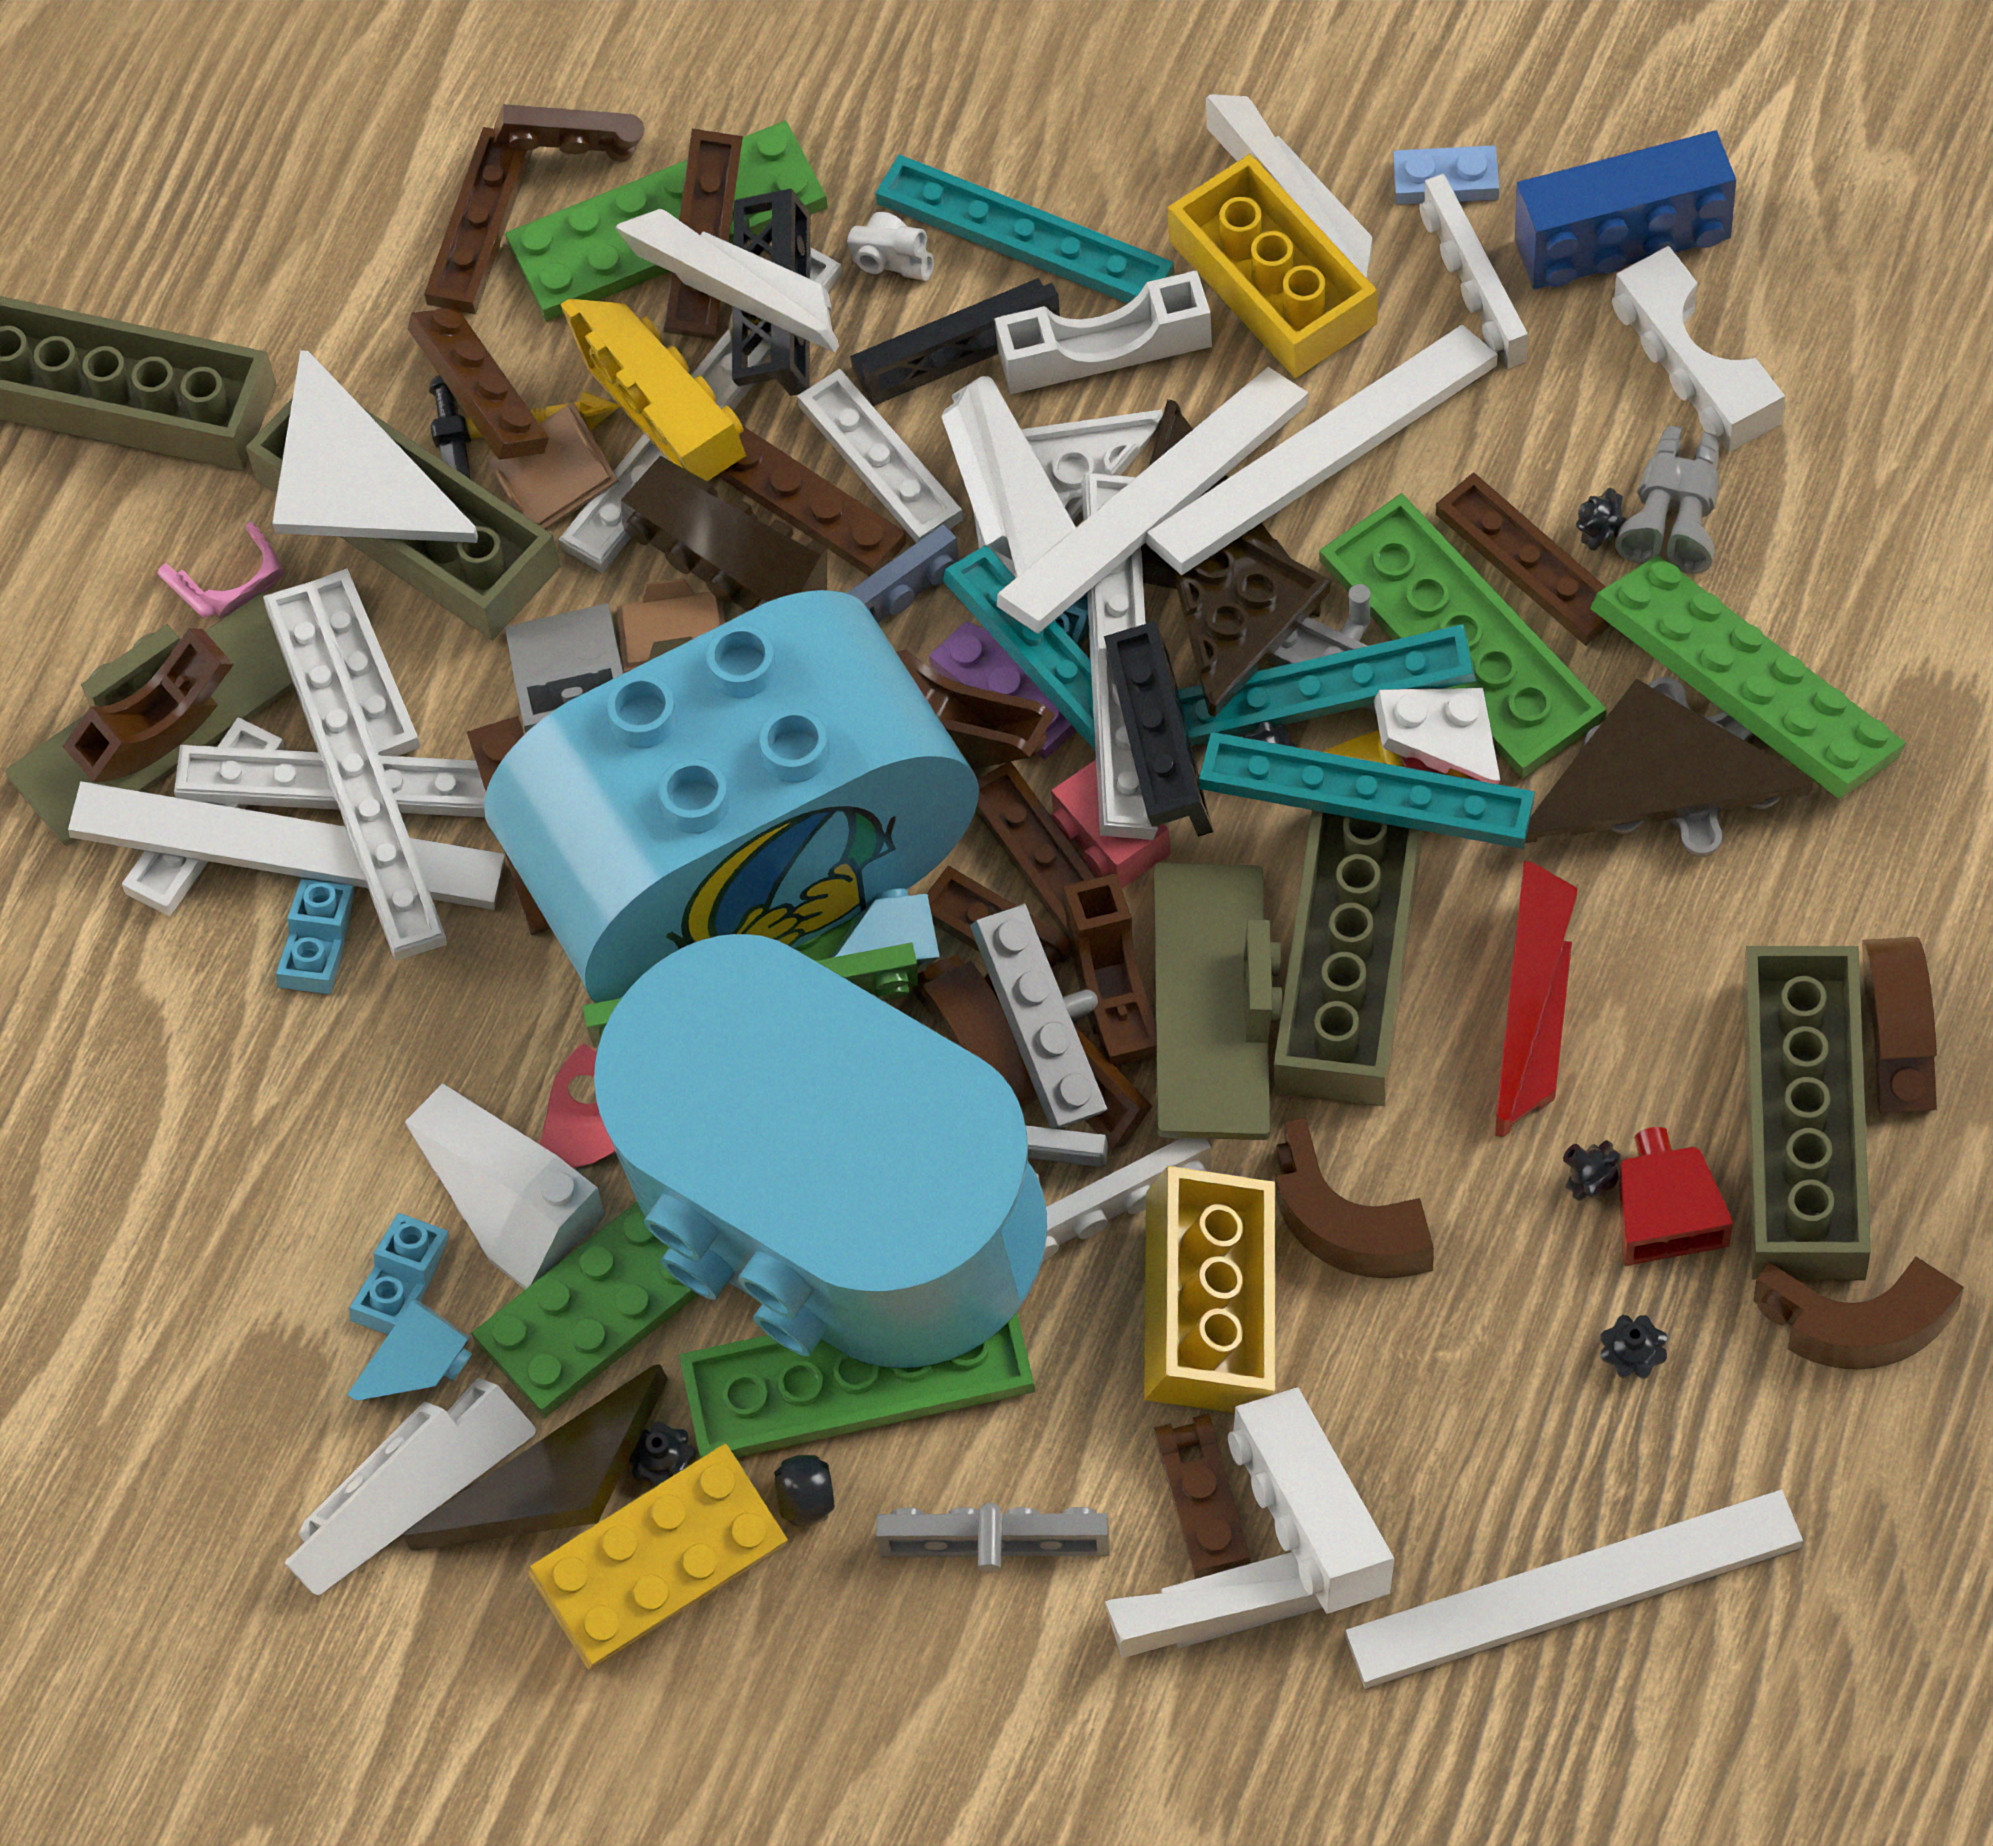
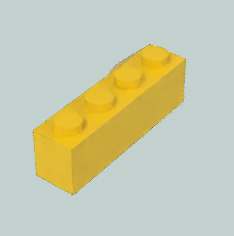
(655, 387)

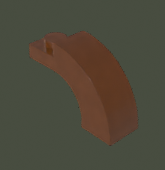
(156, 718)
(1107, 965)
(974, 1019)
(1902, 1023)

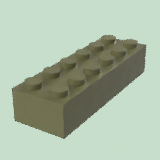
(131, 383)
(474, 581)
(1347, 960)
(1806, 1112)

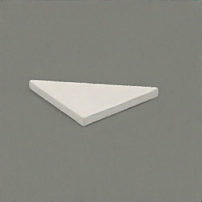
(1085, 446)
(351, 476)

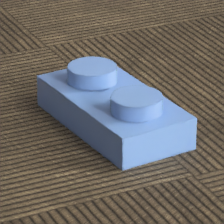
(1469, 171)

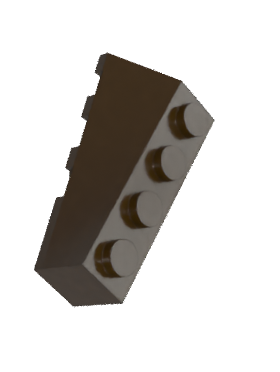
(719, 539)

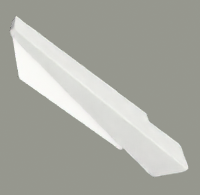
(1244, 132)
(733, 275)
(1003, 476)
(406, 1480)
(1211, 1606)

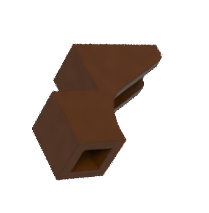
(981, 722)

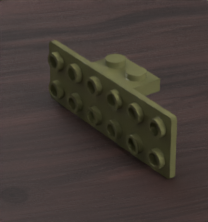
(259, 676)
(1213, 1001)

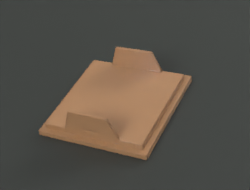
(562, 478)
(665, 620)

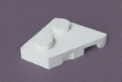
(1439, 729)

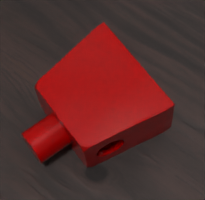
(1669, 1202)

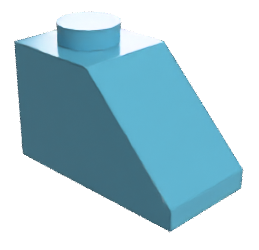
(893, 921)
(414, 1355)

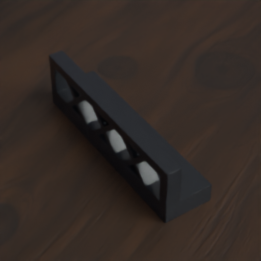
(792, 250)
(944, 343)
(1157, 727)

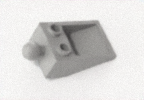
(561, 659)

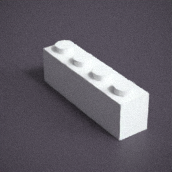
(1311, 1501)

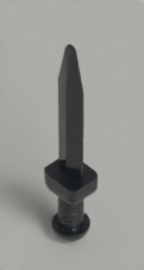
(450, 428)

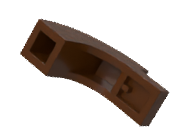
(1344, 1234)
(1861, 1332)

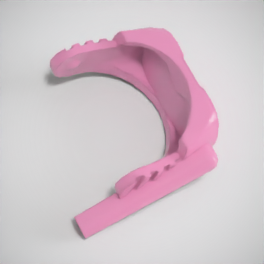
(224, 602)

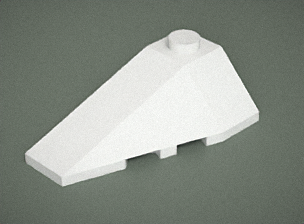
(508, 1188)

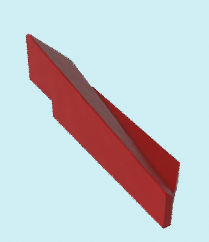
(1536, 996)

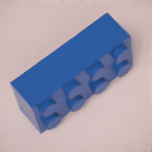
(1624, 209)

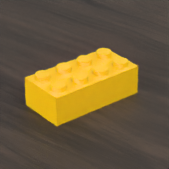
(1273, 265)
(1209, 1290)
(657, 1556)

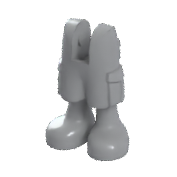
(1676, 484)

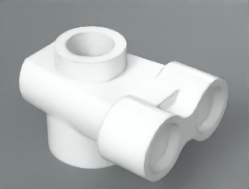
(891, 246)

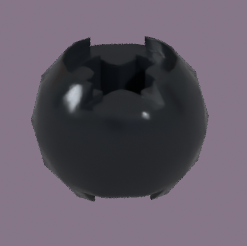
(804, 1490)

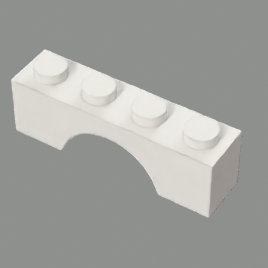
(1159, 323)
(1731, 396)

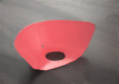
(571, 1127)

